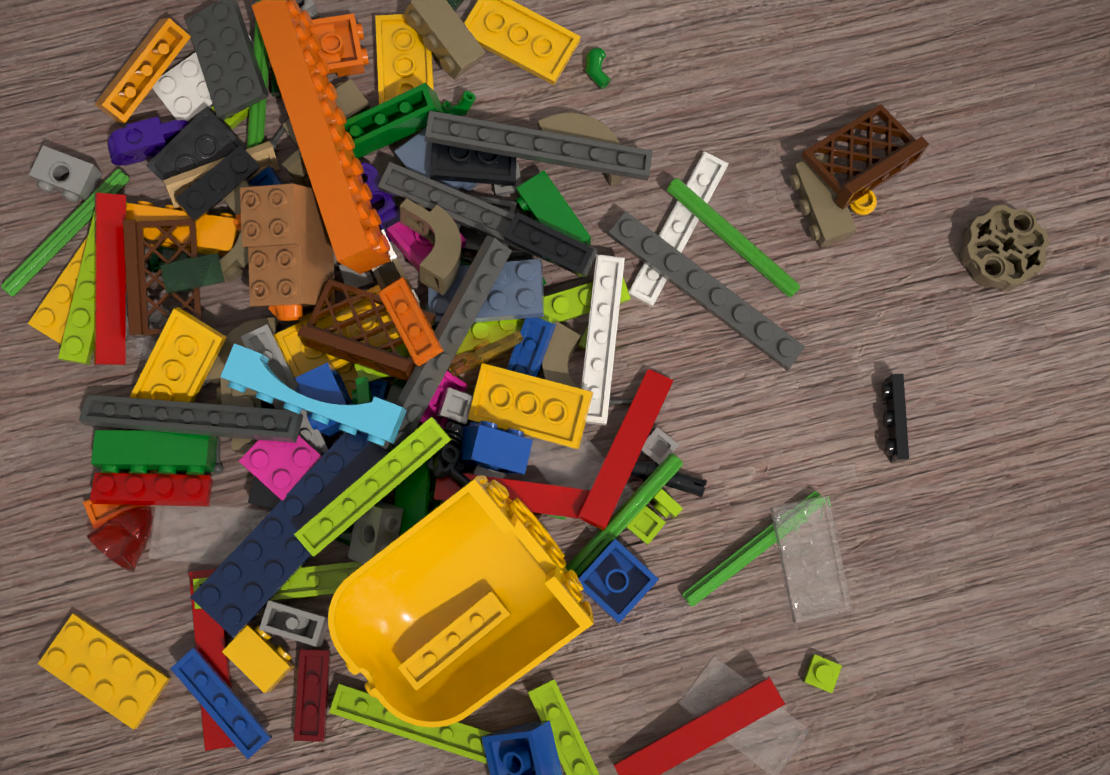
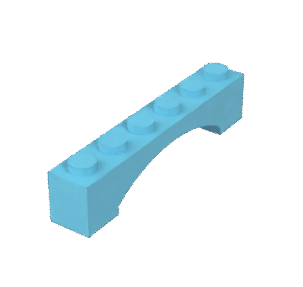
(250, 370)

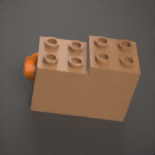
(286, 248)

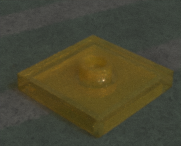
(485, 352)

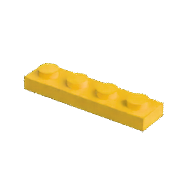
(454, 640)

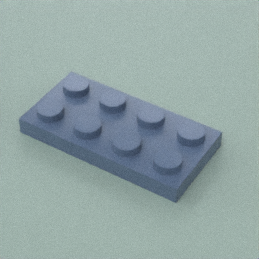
(513, 296)

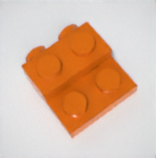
(341, 44)

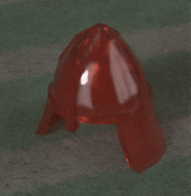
(124, 536)

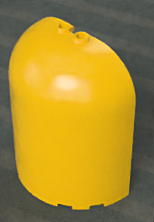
(435, 575)

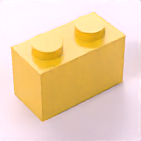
(259, 658)

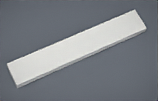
(680, 225)
(602, 335)

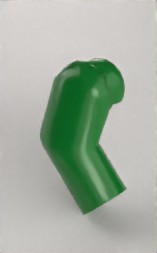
(593, 67)
(463, 105)

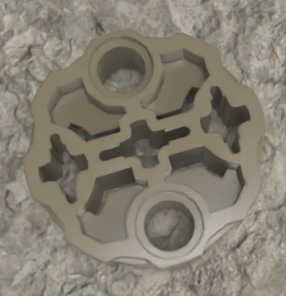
(1008, 264)

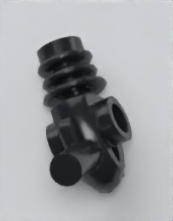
(446, 460)

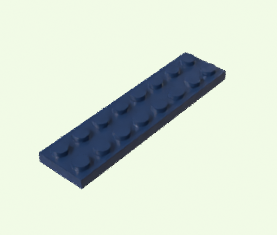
(271, 550)

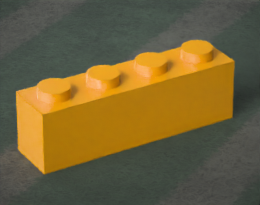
(142, 70)
(214, 233)

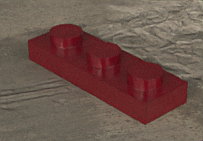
(312, 695)

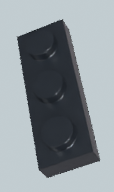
(217, 183)
(548, 244)
(895, 418)

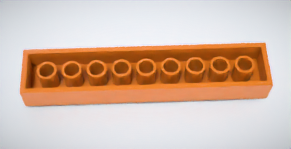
(322, 135)

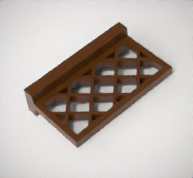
(875, 174)
(136, 272)
(351, 348)

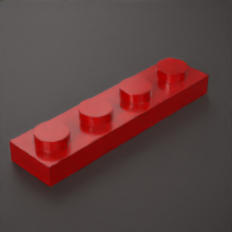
(151, 489)

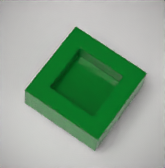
(363, 393)

